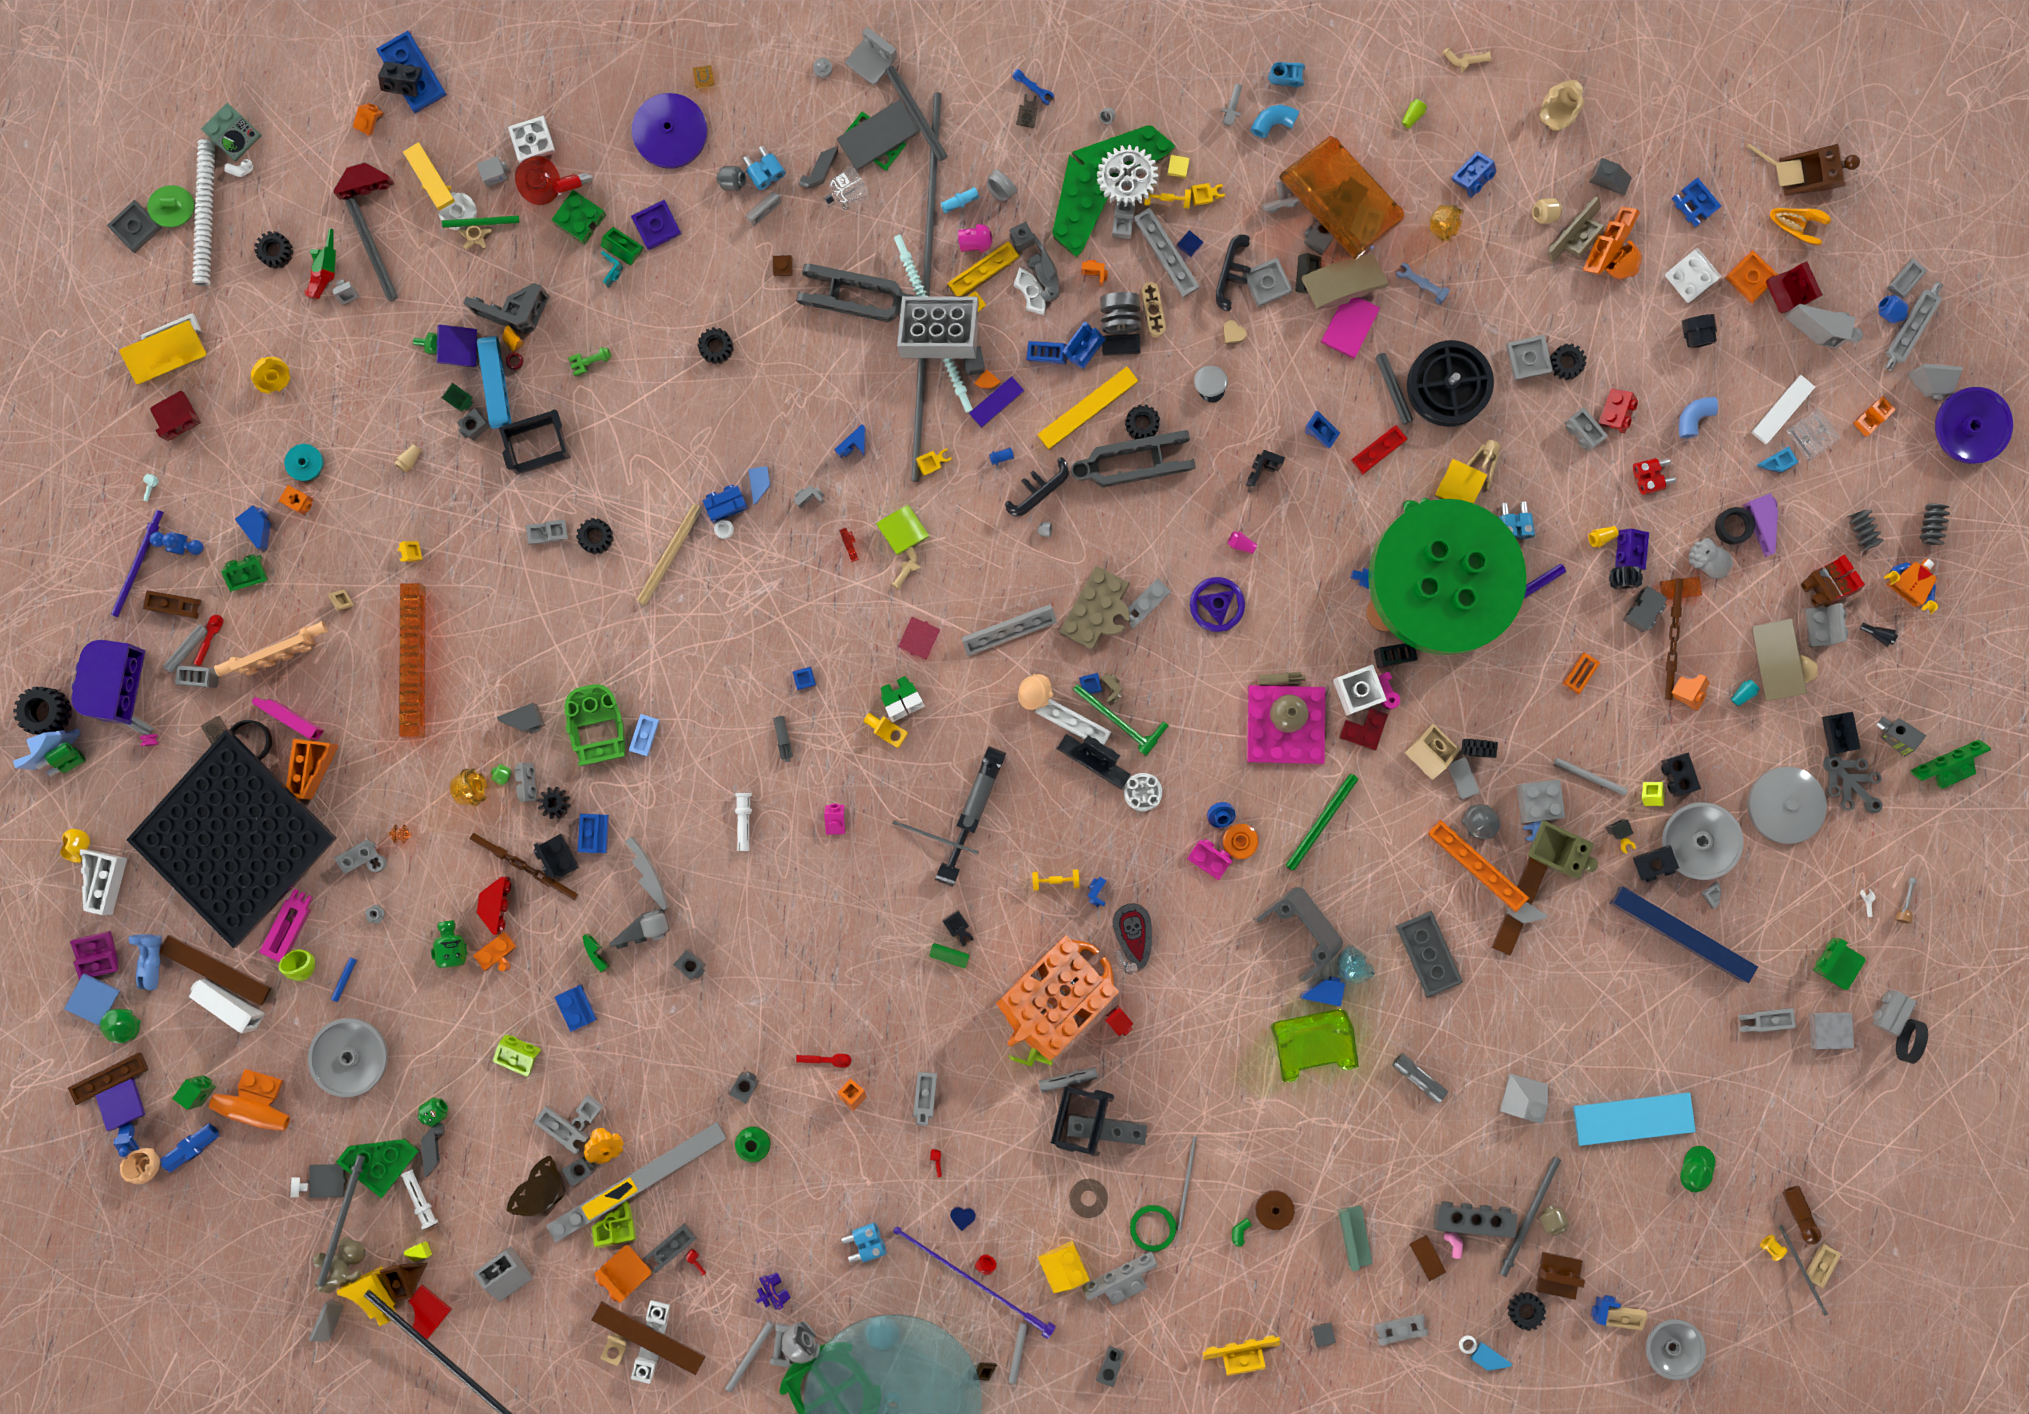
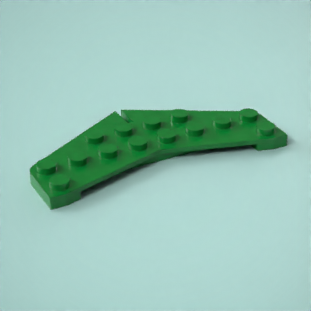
(1081, 194)

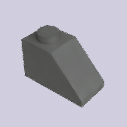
(1610, 176)
(525, 718)

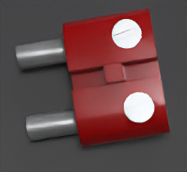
(1650, 477)

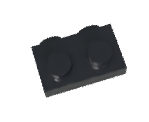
(399, 78)
(1841, 733)

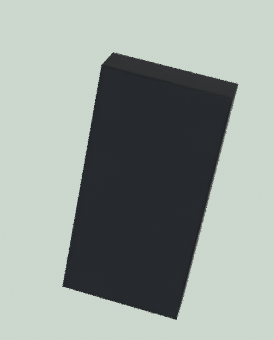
(1121, 344)

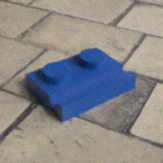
(593, 833)
(575, 1008)

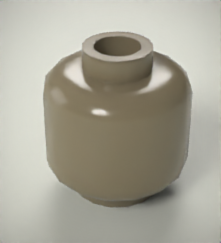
(1554, 1220)

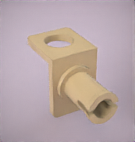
(614, 1341)

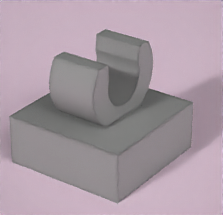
(345, 292)

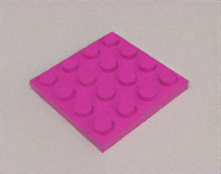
(1271, 745)

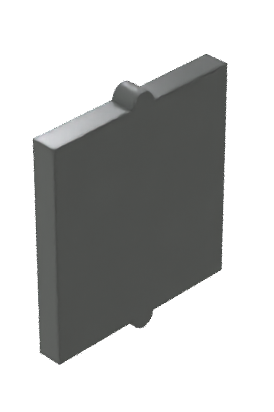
(326, 1181)

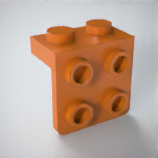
(622, 1273)

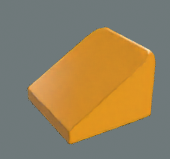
(511, 339)

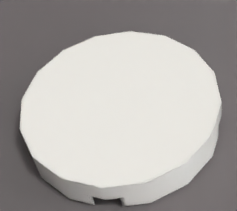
(461, 209)

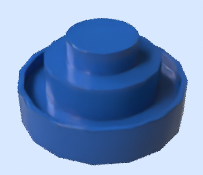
(1221, 815)

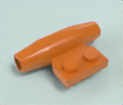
(252, 1105)

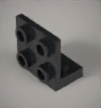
(1270, 462)
(556, 857)

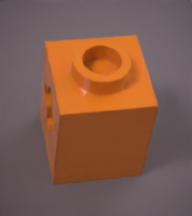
(289, 497)
(852, 1094)

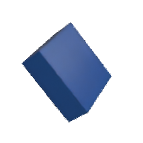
(804, 678)
(1091, 683)

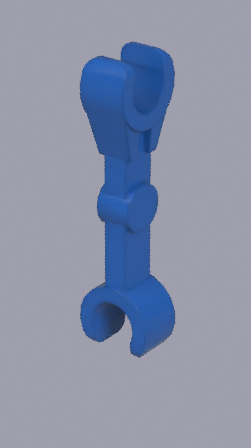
(1019, 76)

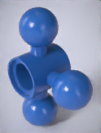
(176, 543)

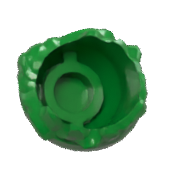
(120, 1025)

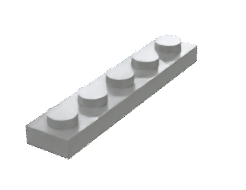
(1166, 252)
(1009, 630)

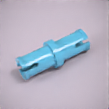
(959, 200)

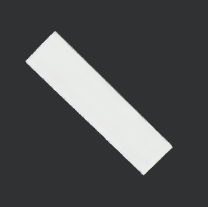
(1783, 409)
(1073, 722)

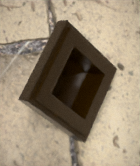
(985, 1370)

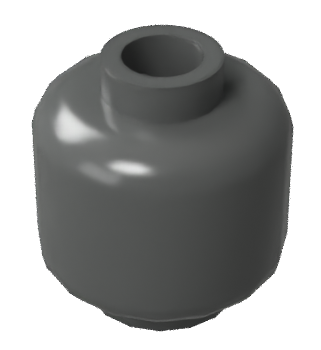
(731, 178)

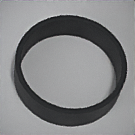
(267, 734)
(1919, 1044)

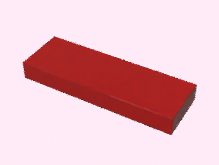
(1379, 449)

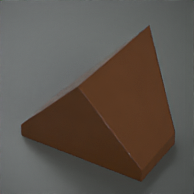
(402, 1280)

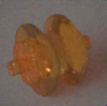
(399, 833)

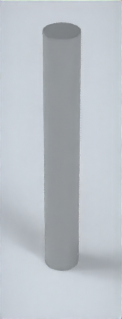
(1018, 1353)

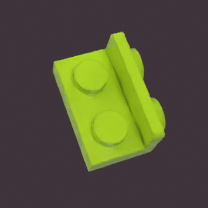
(516, 1055)

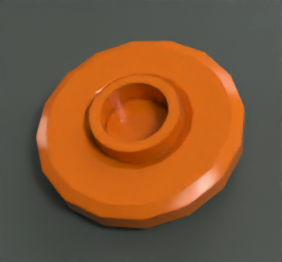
(1240, 841)

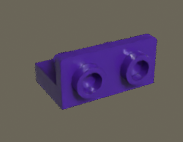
(1632, 548)

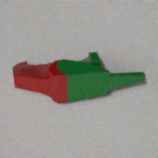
(322, 268)

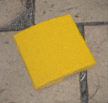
(1461, 482)

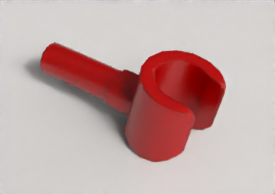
(935, 1155)
(691, 1258)

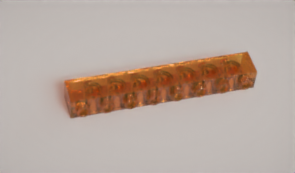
(412, 661)

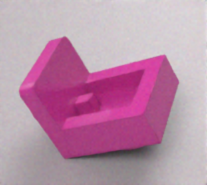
(834, 819)

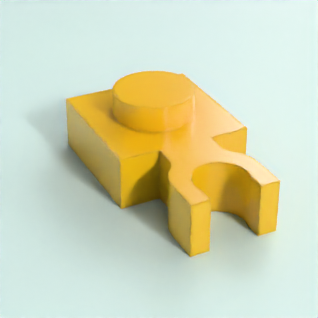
(1204, 194)
(931, 462)

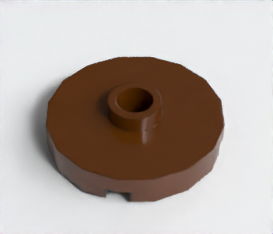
(1273, 1199)

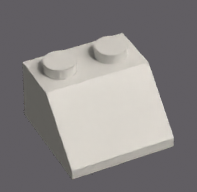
(1359, 689)

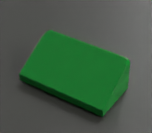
(621, 246)
(949, 955)

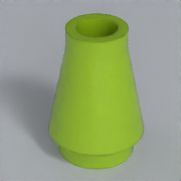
(1414, 113)

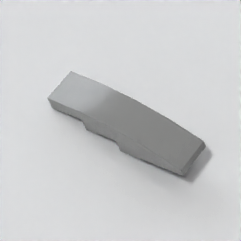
(650, 879)

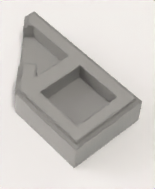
(1527, 913)

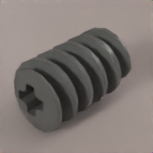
(1933, 524)
(1865, 529)

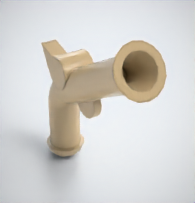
(1467, 59)
(907, 568)

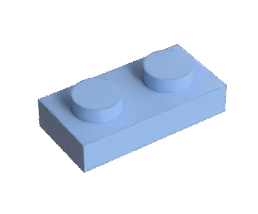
(644, 735)

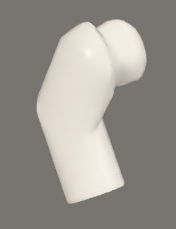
(245, 168)

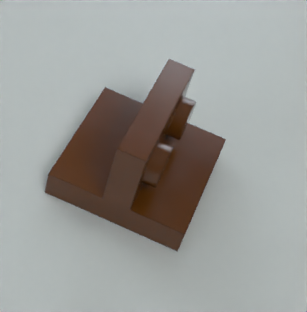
(1559, 1275)

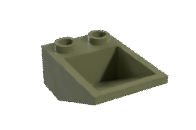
(1562, 851)

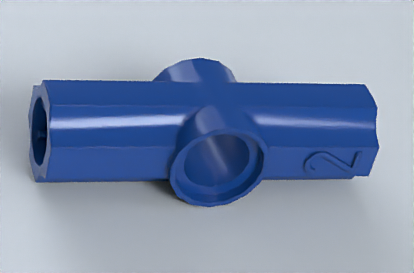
(189, 1147)

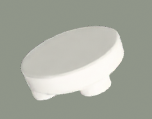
(1142, 792)

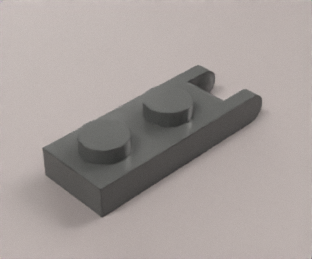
(671, 1246)

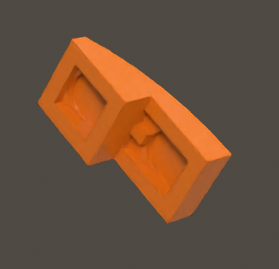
(1874, 416)

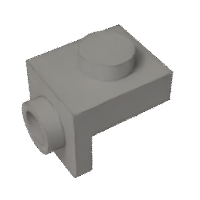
(806, 495)

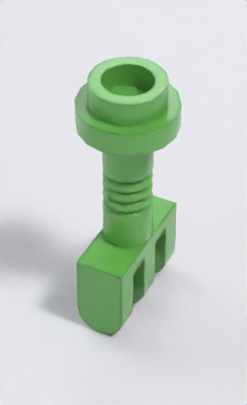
(604, 353)

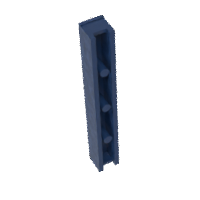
(1684, 935)

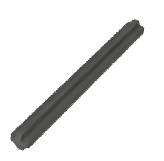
(916, 113)
(371, 249)

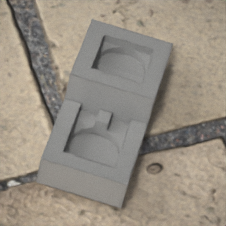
(1123, 220)
(546, 532)

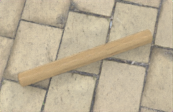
(669, 554)

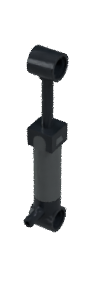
(973, 810)

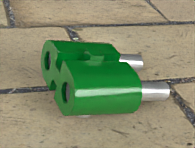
(62, 759)

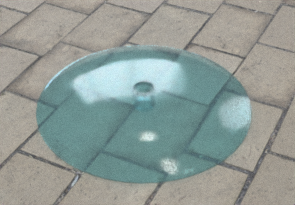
(895, 1362)

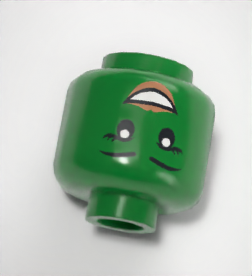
(432, 1111)

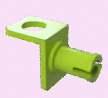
(1033, 1055)

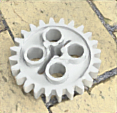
(1138, 186)

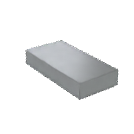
(1907, 278)
(1463, 778)

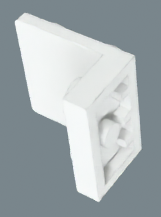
(1692, 275)

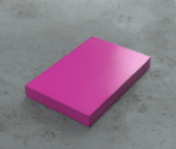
(1350, 326)

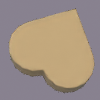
(1233, 332)

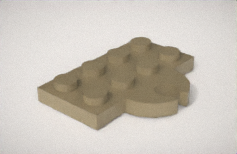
(1097, 609)

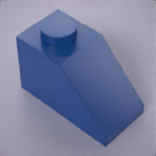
(256, 526)
(1326, 991)

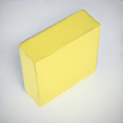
(1178, 166)

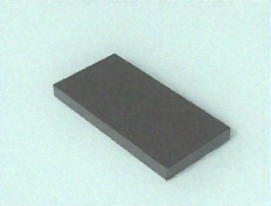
(878, 135)
(1429, 954)

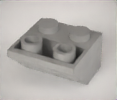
(503, 1274)

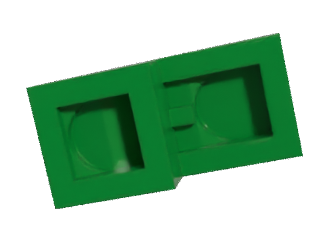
(592, 948)

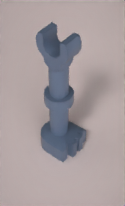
(1424, 283)

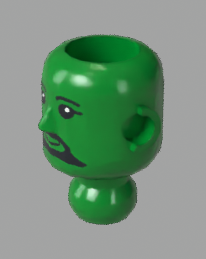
(449, 948)

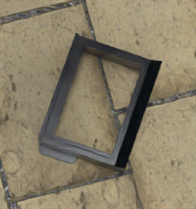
(528, 424)
(1103, 1097)

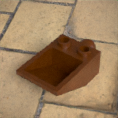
(1817, 169)

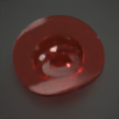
(535, 179)

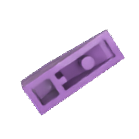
(1765, 516)

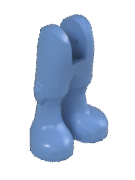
(149, 961)

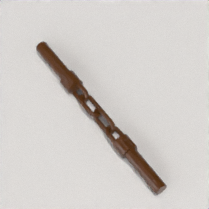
(1676, 612)
(502, 853)

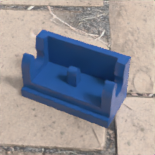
(1083, 345)

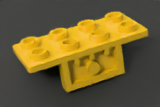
(162, 352)

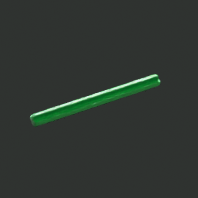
(1322, 822)

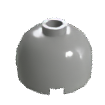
(799, 1343)

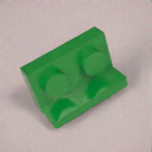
(244, 572)

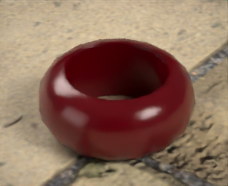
(513, 355)

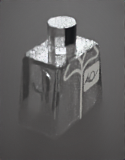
(847, 189)

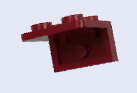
(1794, 287)
(174, 416)

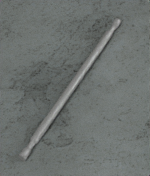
(1186, 1183)

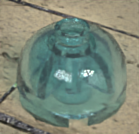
(1353, 966)

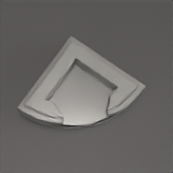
(1712, 894)

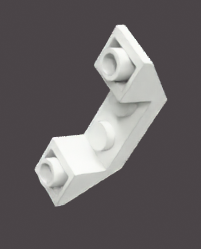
(646, 1362)

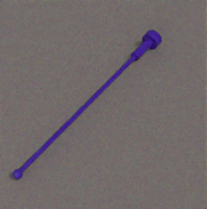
(1047, 1329)

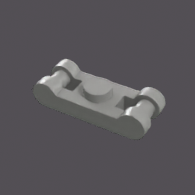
(1401, 1329)

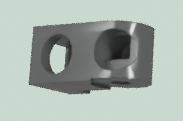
(1110, 1366)

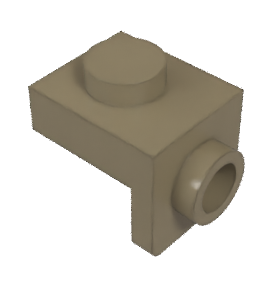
(1111, 682)

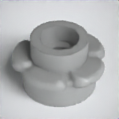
(379, 914)

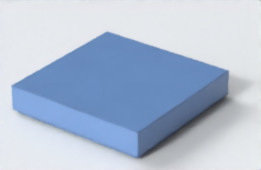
(91, 999)

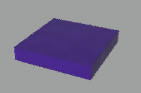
(656, 225)
(456, 345)
(120, 1105)

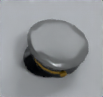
(1211, 383)

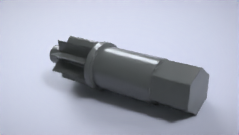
(783, 739)

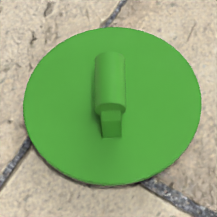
(170, 206)

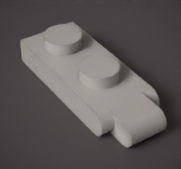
(924, 1097)

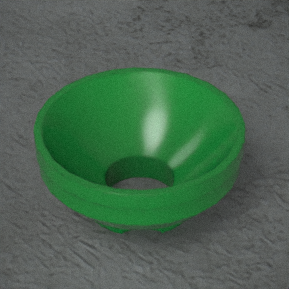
(760, 1137)

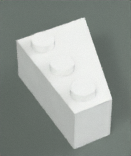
(101, 880)

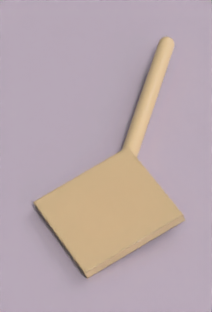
(1788, 172)

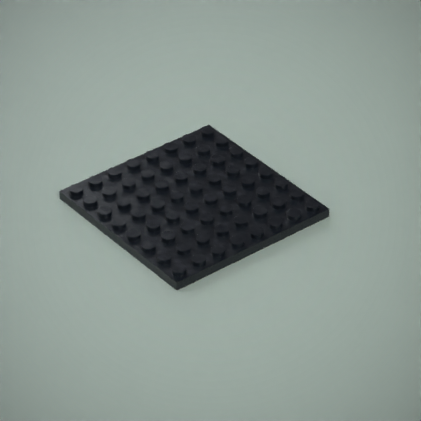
(231, 838)

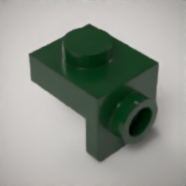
(457, 397)

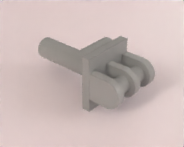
(1230, 113)

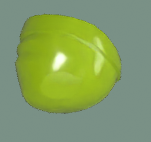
(297, 965)

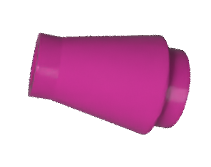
(1241, 542)

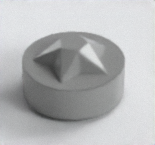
(822, 68)

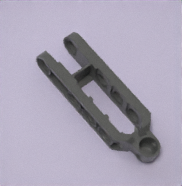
(840, 277)
(1089, 469)

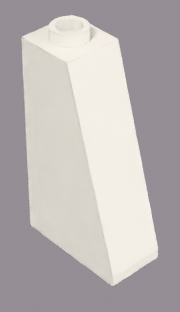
(226, 1006)

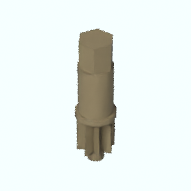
(1293, 678)

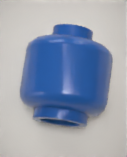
(1893, 309)

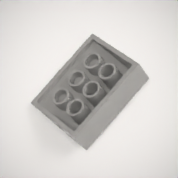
(938, 327)

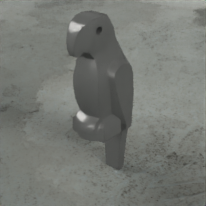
(1045, 272)

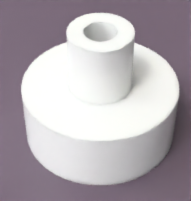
(296, 1186)

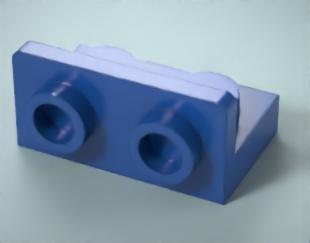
(1475, 173)

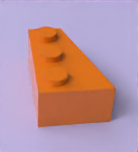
(308, 766)

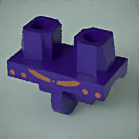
(777, 1299)

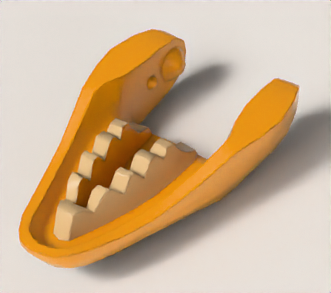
(1795, 221)

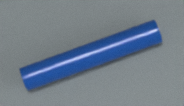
(343, 979)

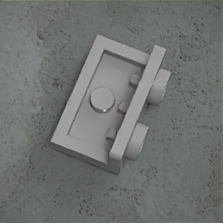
(1585, 429)

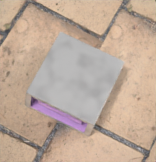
(1831, 1030)

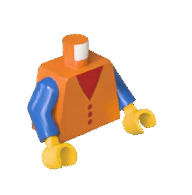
(1914, 583)

